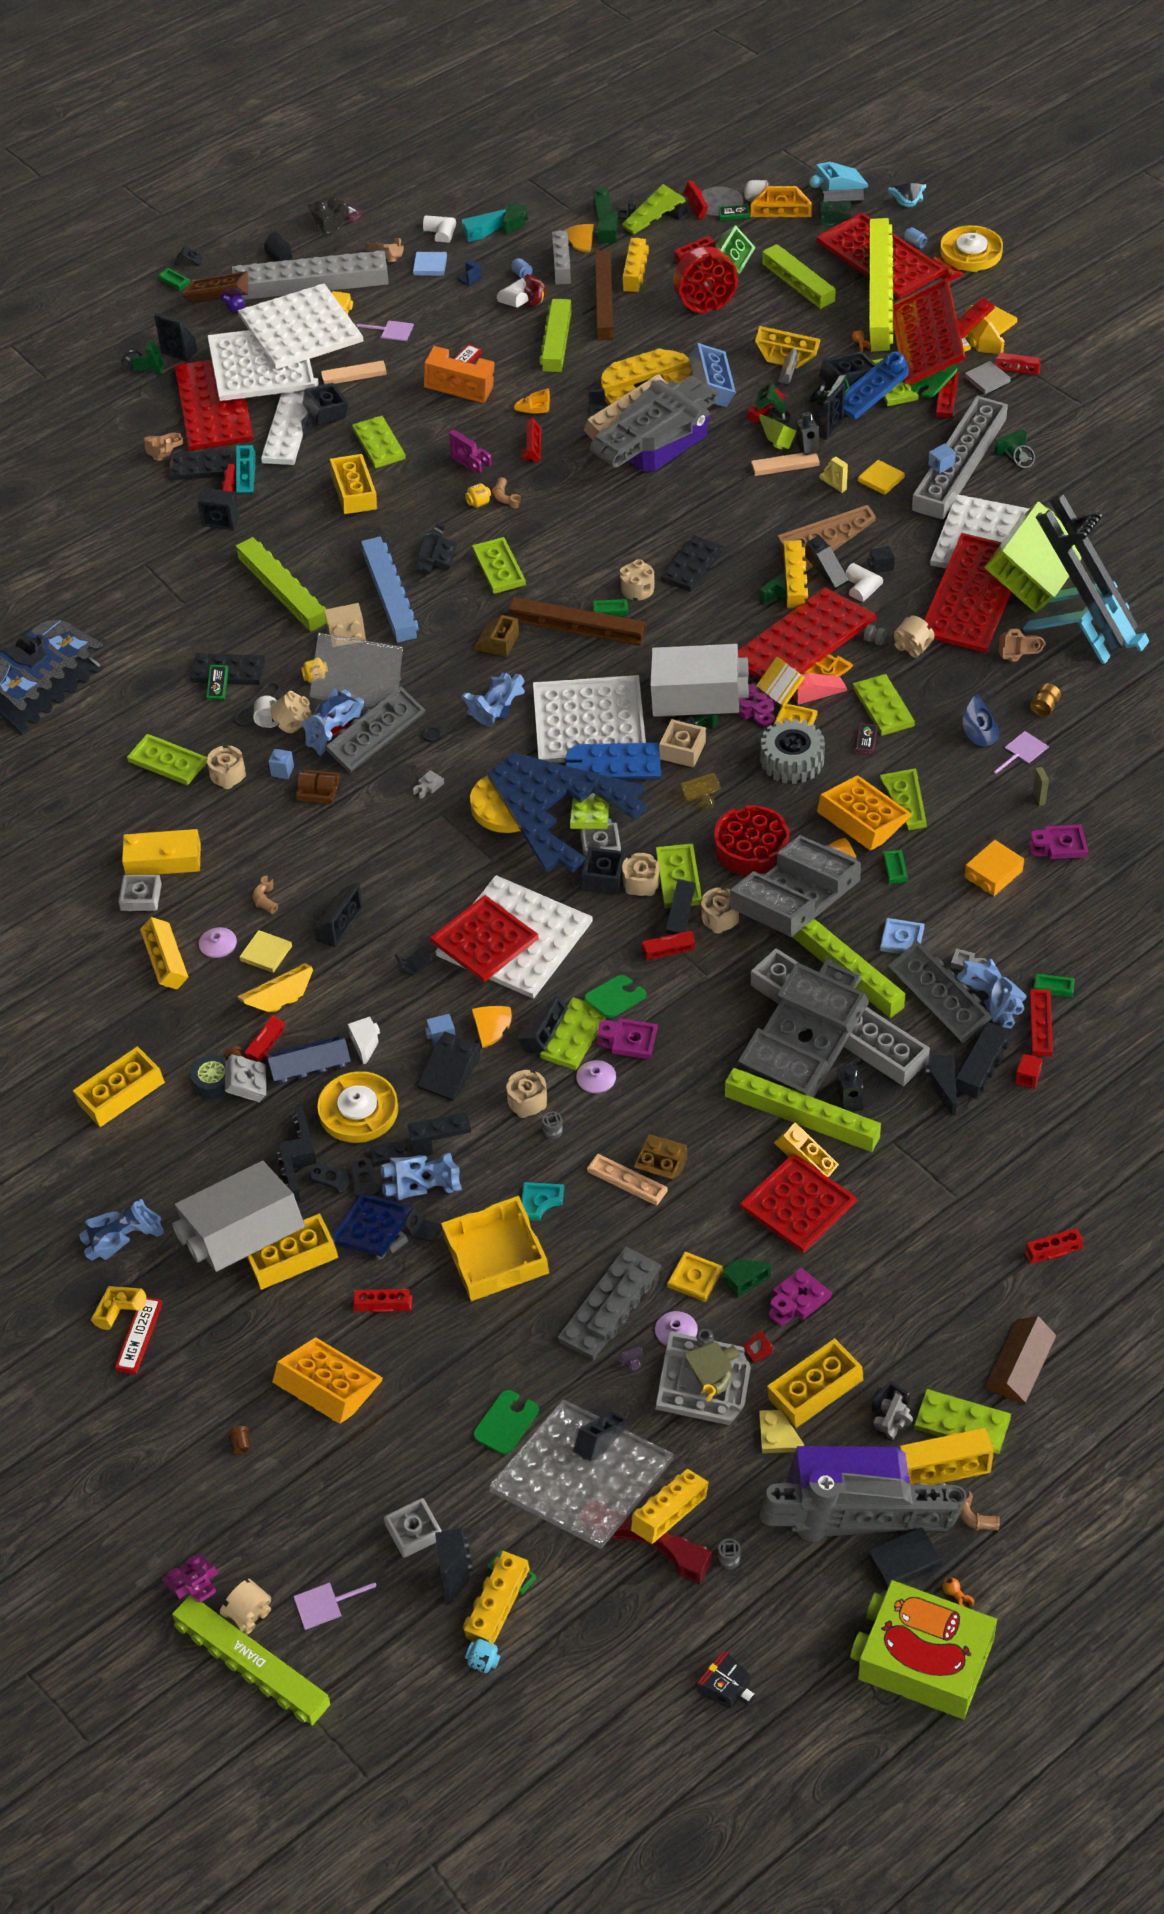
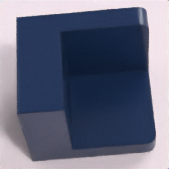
(472, 273)

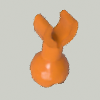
(858, 336)
(953, 1589)

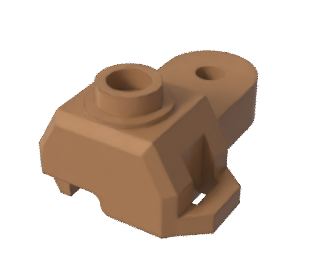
(392, 251)
(162, 445)
(1014, 644)

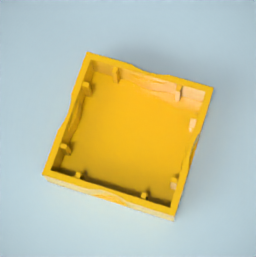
(495, 1248)

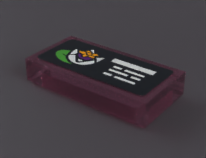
(354, 212)
(866, 739)

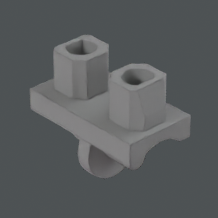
(896, 1417)

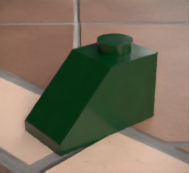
(602, 202)
(515, 217)
(607, 229)
(745, 1275)

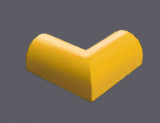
(115, 1300)

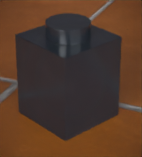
(881, 559)

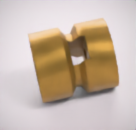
(1045, 700)

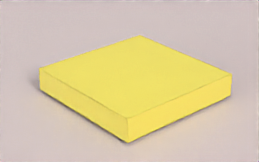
(265, 951)

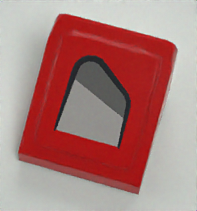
(758, 1347)

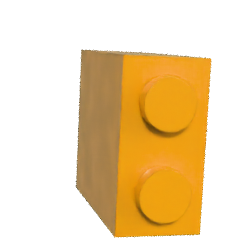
(994, 867)

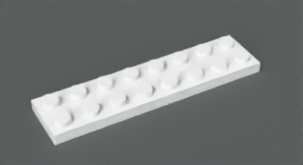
(286, 429)

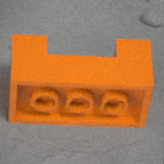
(458, 377)

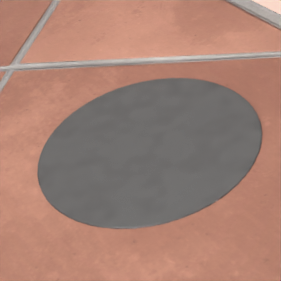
(721, 197)

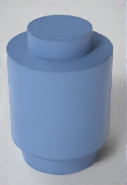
(915, 238)
(521, 268)

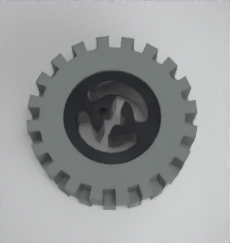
(792, 751)

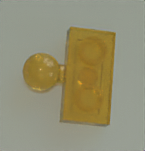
(701, 788)

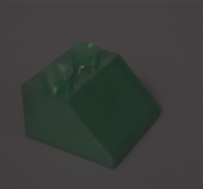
(834, 212)

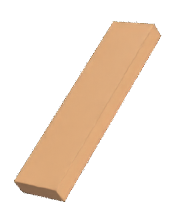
(354, 372)
(784, 463)
(627, 1179)

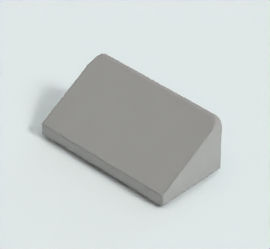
(788, 367)

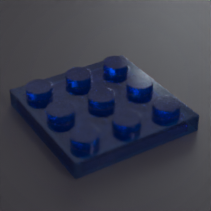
(371, 1225)

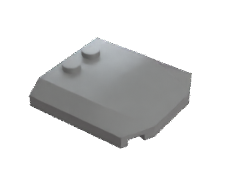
(681, 1390)

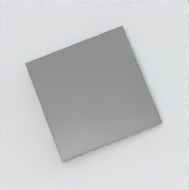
(987, 377)

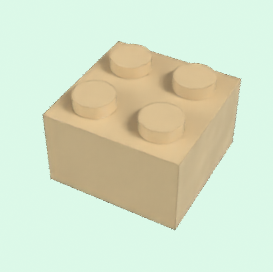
(345, 621)
(682, 743)

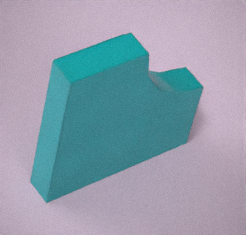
(540, 1197)

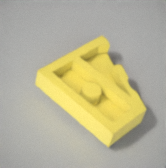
(836, 474)
(777, 1433)

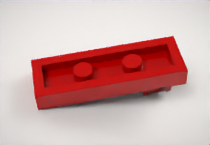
(695, 199)
(533, 448)

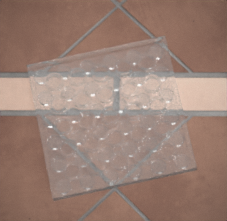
(575, 1493)

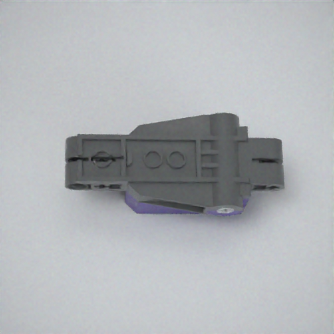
(657, 425)
(857, 1493)

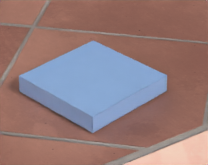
(430, 263)
(900, 935)

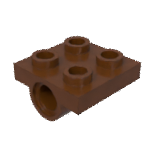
(317, 786)

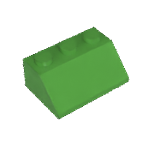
(736, 247)

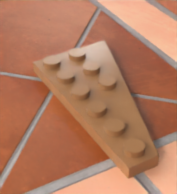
(833, 530)

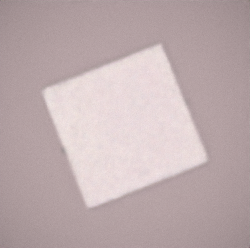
(359, 666)

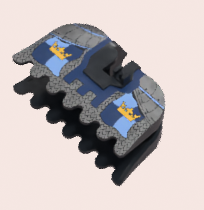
(42, 669)

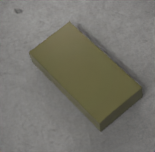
(1040, 786)

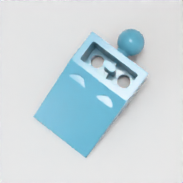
(836, 177)

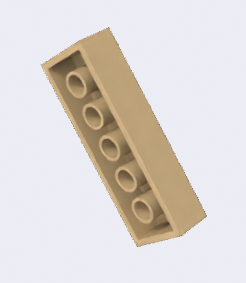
(611, 413)

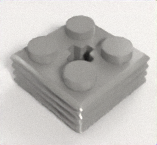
(600, 838)
(139, 892)
(245, 1078)
(416, 1515)

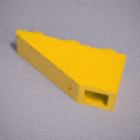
(797, 1141)

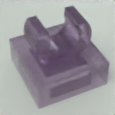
(632, 1358)

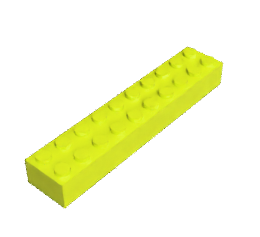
(881, 284)

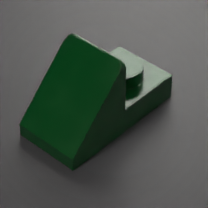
(773, 589)

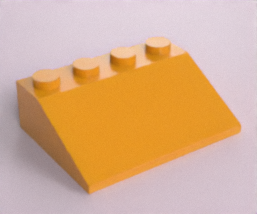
(862, 812)
(326, 1379)

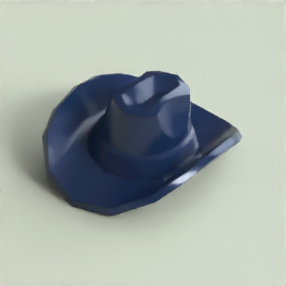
(979, 723)

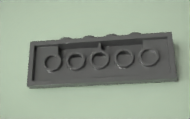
(375, 729)
(940, 991)
(609, 1303)

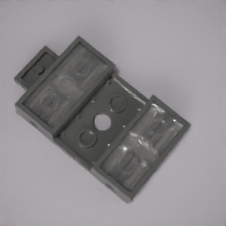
(804, 866)
(812, 1001)

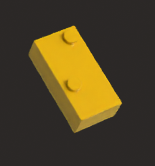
(353, 484)
(161, 852)
(118, 1086)
(294, 1253)
(815, 1383)
(949, 1457)

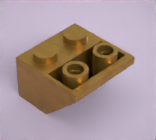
(498, 636)
(662, 1157)

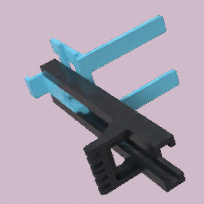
(1101, 599)

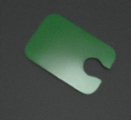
(934, 382)
(611, 999)
(502, 1427)

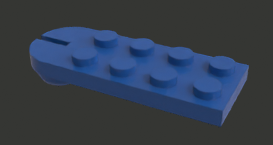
(875, 384)
(617, 760)

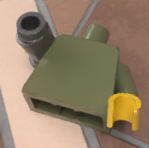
(711, 1364)

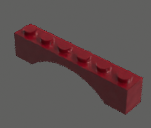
(689, 1559)

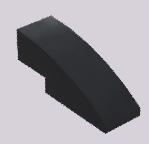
(680, 906)

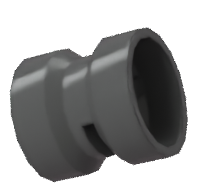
(875, 634)
(552, 1125)
(729, 1553)

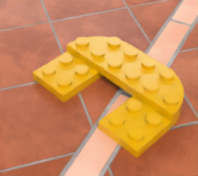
(621, 375)

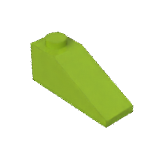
(777, 432)

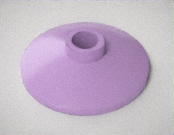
(217, 942)
(599, 1082)
(666, 1322)

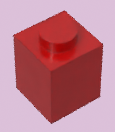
(1029, 1071)

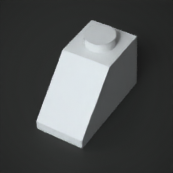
(364, 1037)

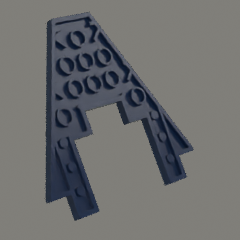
(534, 785)

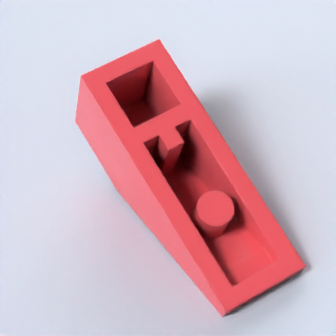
(818, 686)

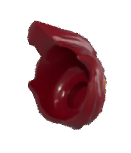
(534, 289)

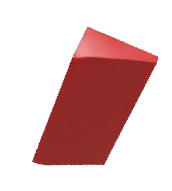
(951, 272)

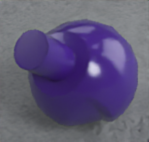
(234, 302)

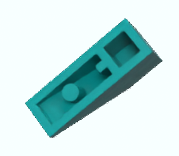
(482, 225)
(245, 469)

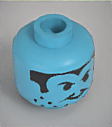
(482, 1656)

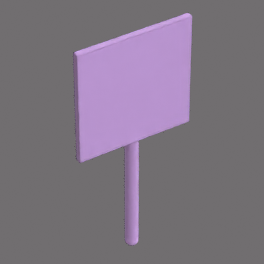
(393, 330)
(1024, 747)
(321, 1605)

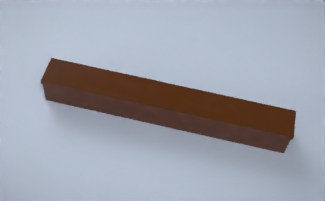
(604, 295)
(578, 621)

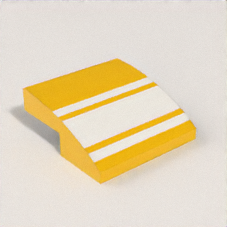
(780, 681)

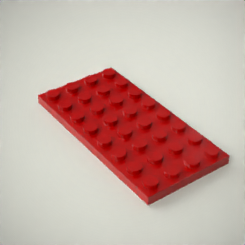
(852, 244)
(928, 331)
(207, 418)
(968, 597)
(807, 633)

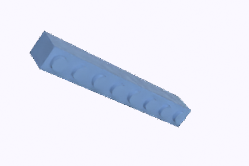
(389, 589)

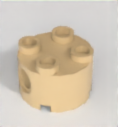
(637, 580)
(913, 636)
(291, 711)
(226, 766)
(641, 874)
(717, 911)
(526, 1093)
(246, 1605)

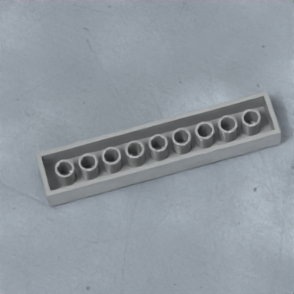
(335, 272)
(970, 443)
(873, 1036)

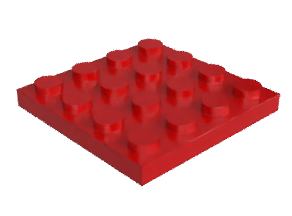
(484, 938)
(798, 1203)

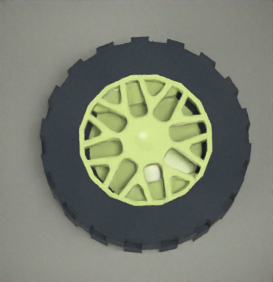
(209, 1076)

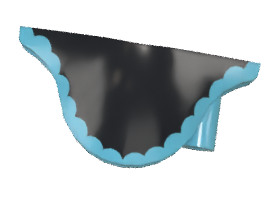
(907, 194)

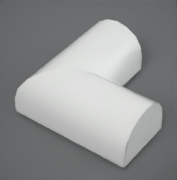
(442, 226)
(513, 294)
(865, 582)

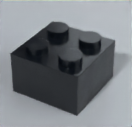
(325, 403)
(218, 509)
(603, 870)

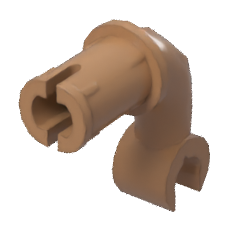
(499, 494)
(260, 898)
(978, 1521)

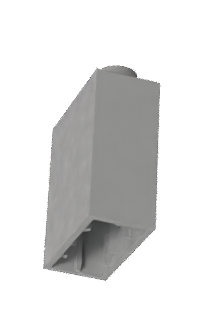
(698, 680)
(237, 1216)

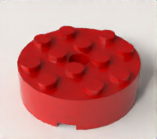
(705, 279)
(750, 839)

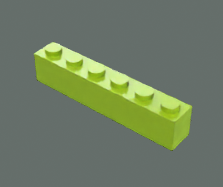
(798, 276)
(555, 335)

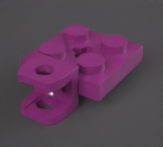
(466, 453)
(757, 705)
(1052, 842)
(621, 1036)
(788, 1302)
(192, 1578)

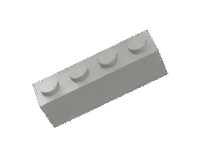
(561, 257)

